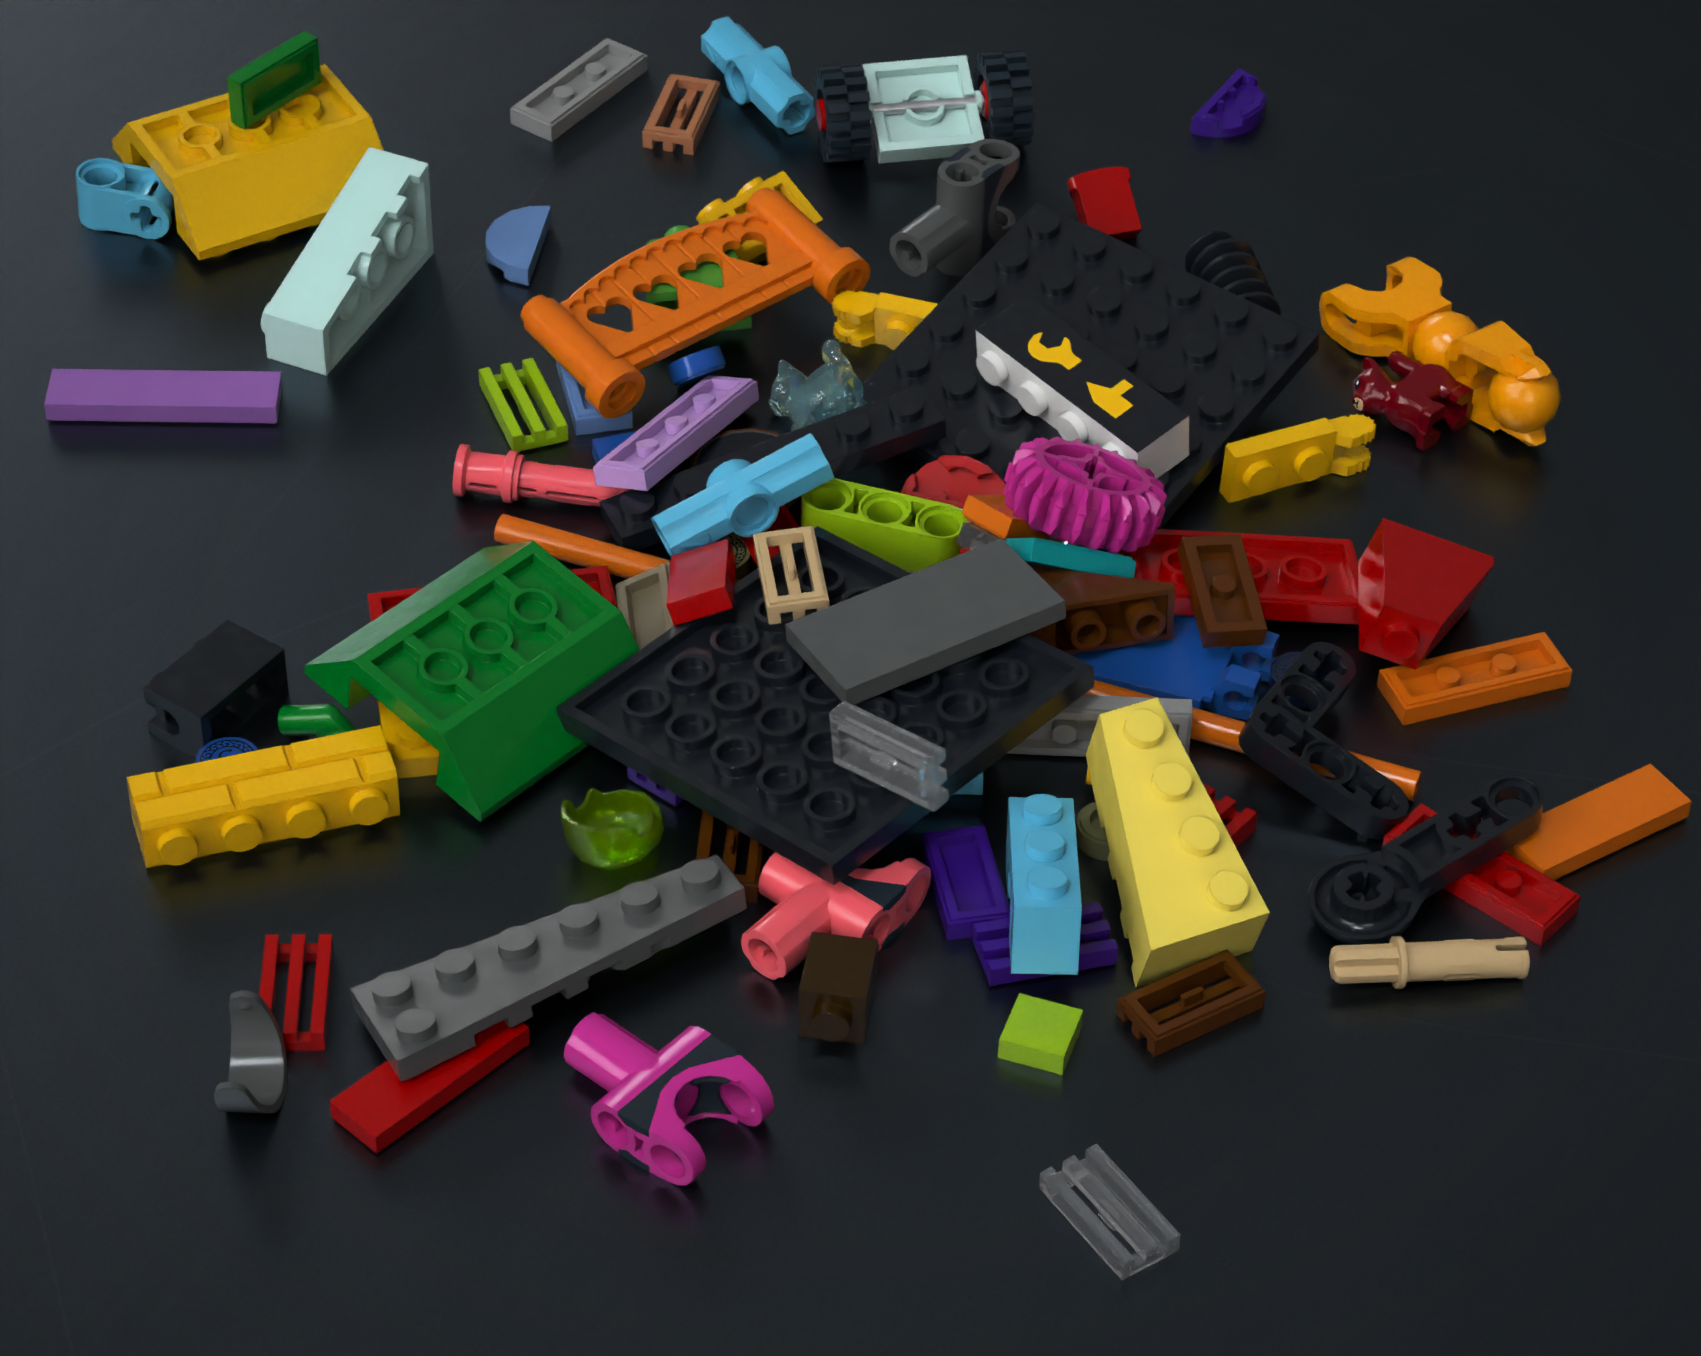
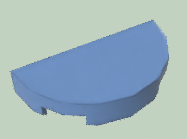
(517, 240)

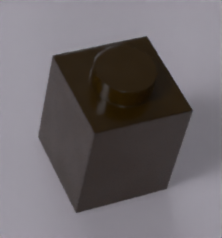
(838, 988)

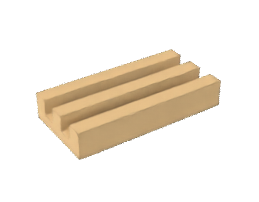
(795, 600)

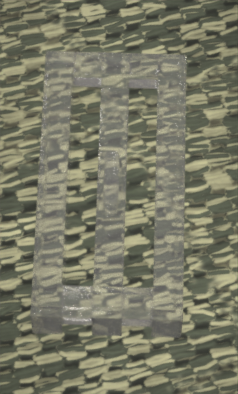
(888, 755)
(1119, 1206)

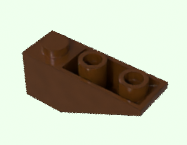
(1107, 611)

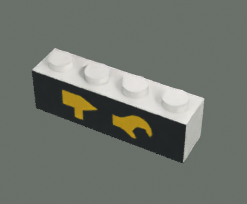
(1079, 387)

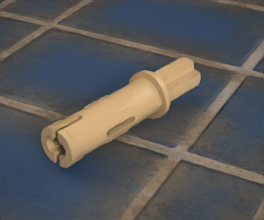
(1429, 961)

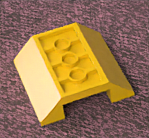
(257, 180)

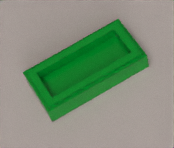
(274, 79)

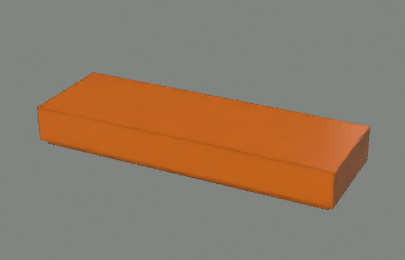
(1474, 678)
(1602, 822)

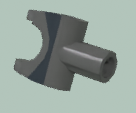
(965, 216)

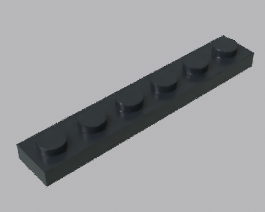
(846, 440)

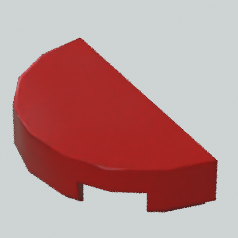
(952, 479)

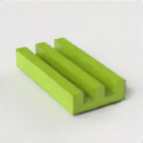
(514, 381)

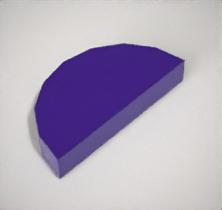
(1232, 109)

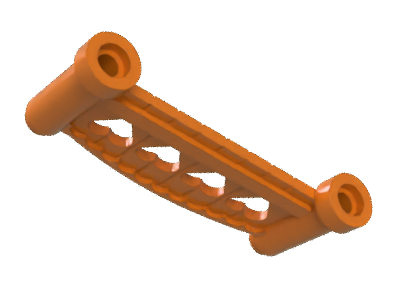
(611, 360)

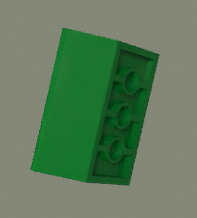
(484, 667)

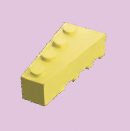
(1168, 848)

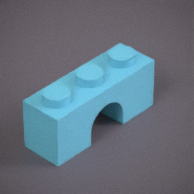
(1043, 885)

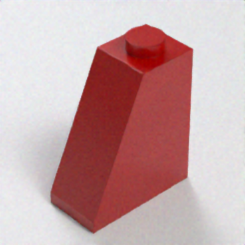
(1414, 591)

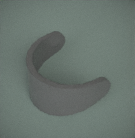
(257, 1059)

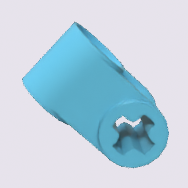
(122, 199)

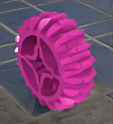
(1084, 494)

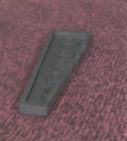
(439, 1004)

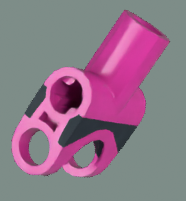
(663, 1091)

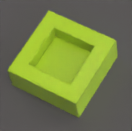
(1040, 1034)

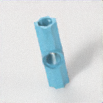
(758, 75)
(743, 496)

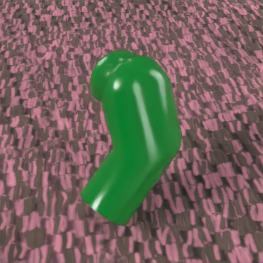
(312, 720)

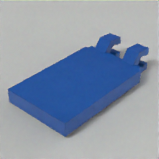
(1188, 671)

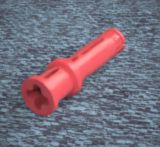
(515, 478)

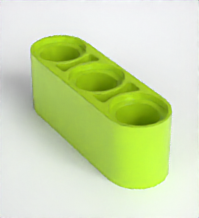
(886, 523)

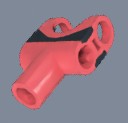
(861, 905)

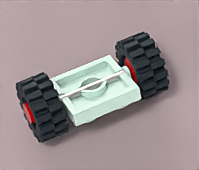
(922, 106)

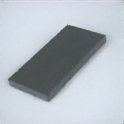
(925, 621)

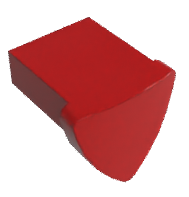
(1106, 201)

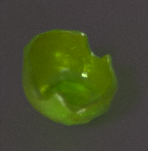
(612, 828)

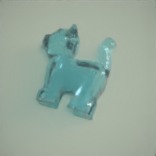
(823, 394)

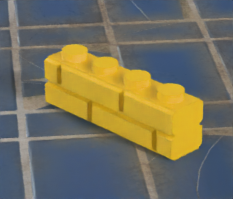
(263, 796)

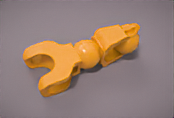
(1422, 325)

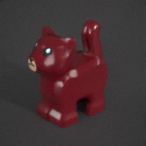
(1416, 401)

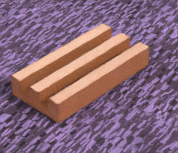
(675, 133)

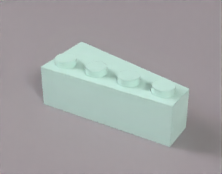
(353, 263)

